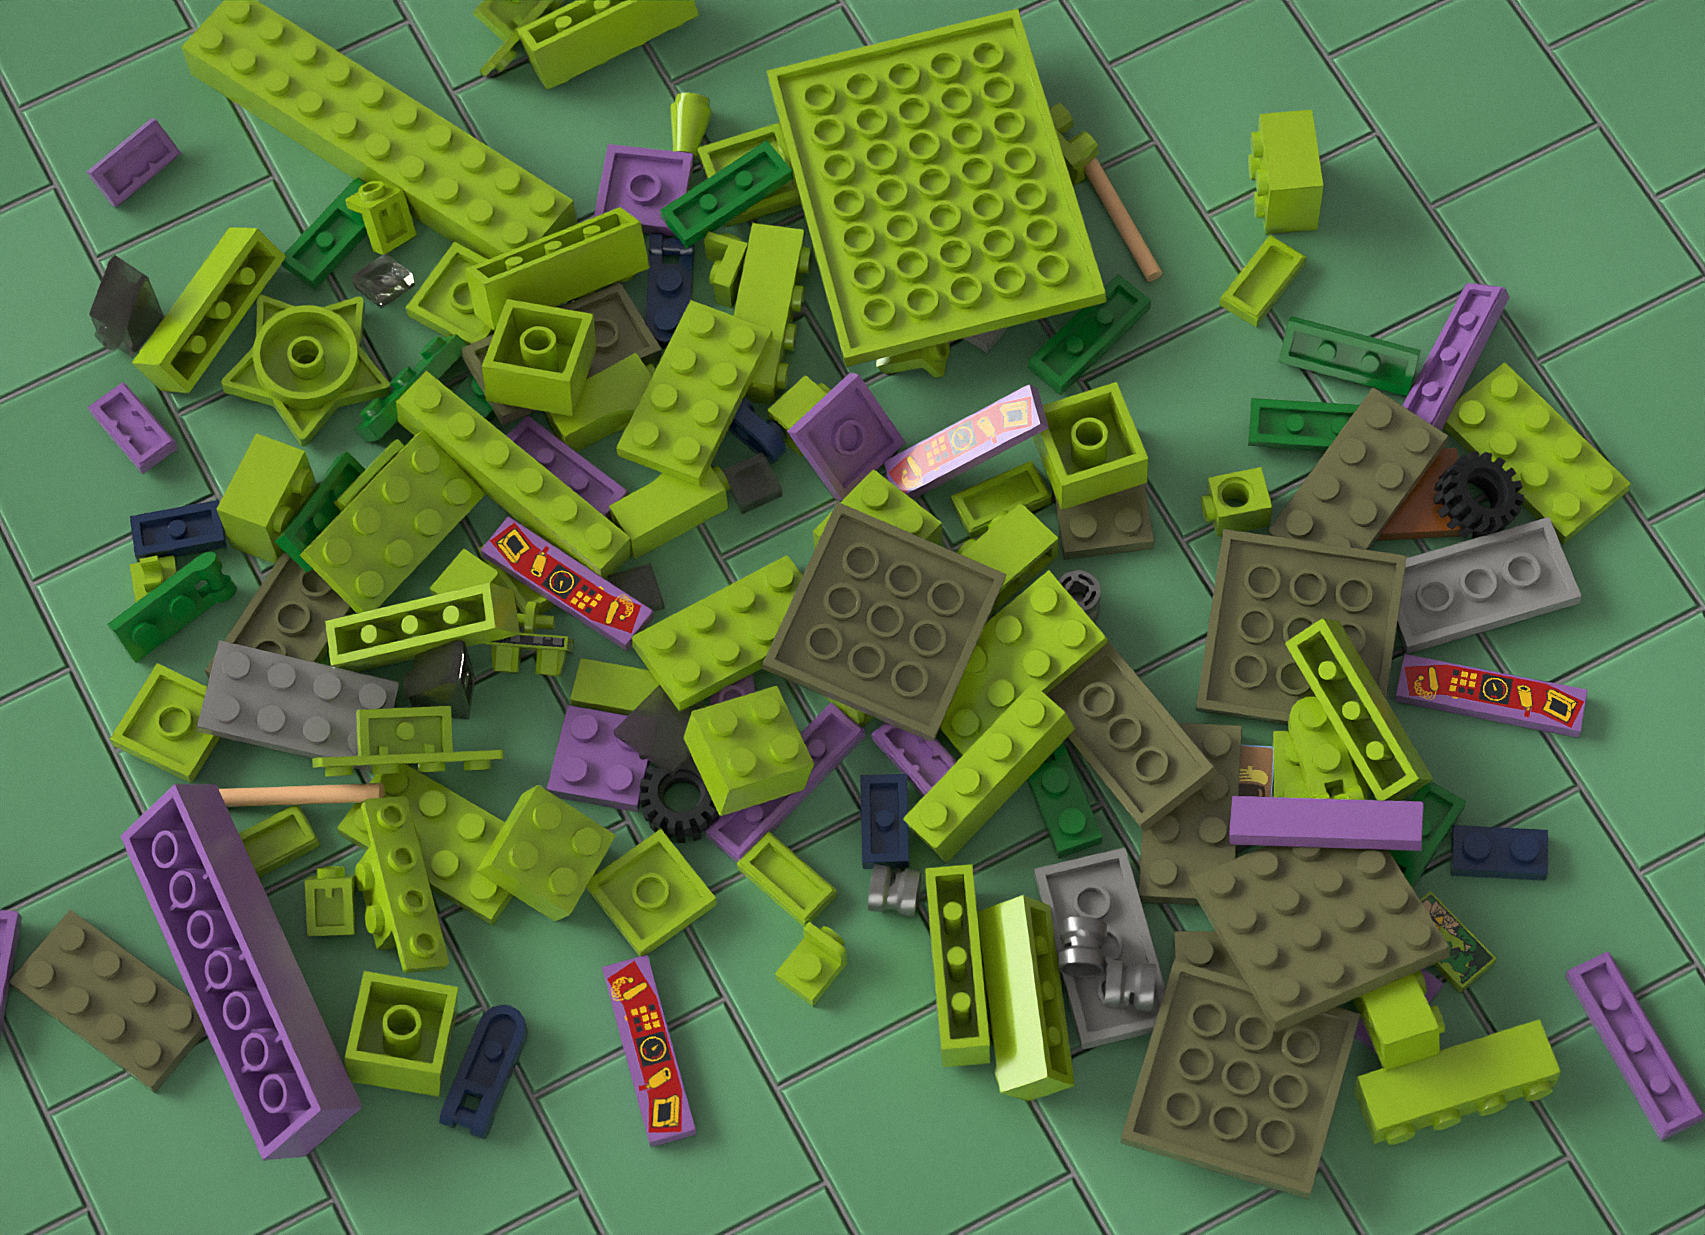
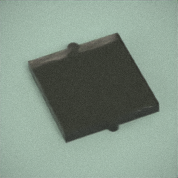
(658, 731)

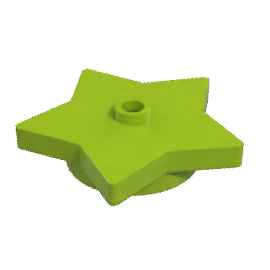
(307, 363)

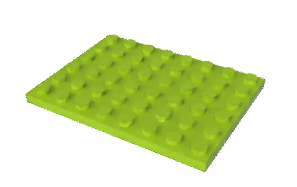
(934, 188)

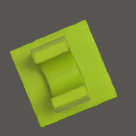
(151, 573)

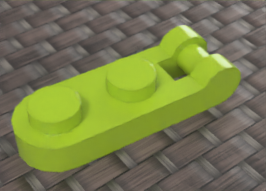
(1321, 752)

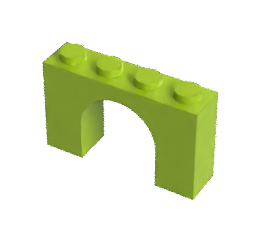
(665, 505)

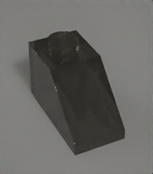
(125, 308)
(442, 679)

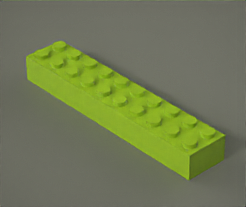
(373, 130)

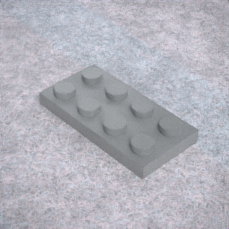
(1484, 585)
(288, 702)
(1105, 890)

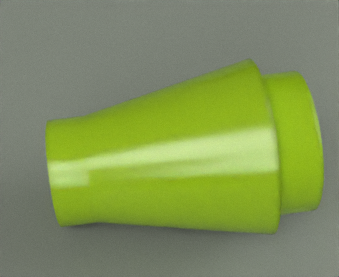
(689, 121)

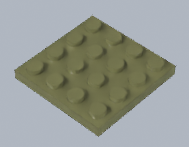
(1273, 591)
(884, 621)
(1317, 925)
(1232, 1089)

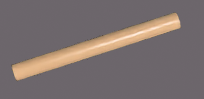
(1122, 220)
(301, 794)

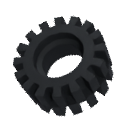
(1495, 484)
(670, 821)

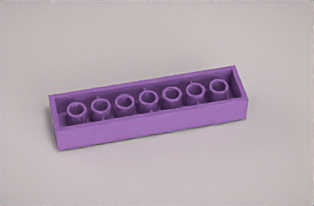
(240, 972)

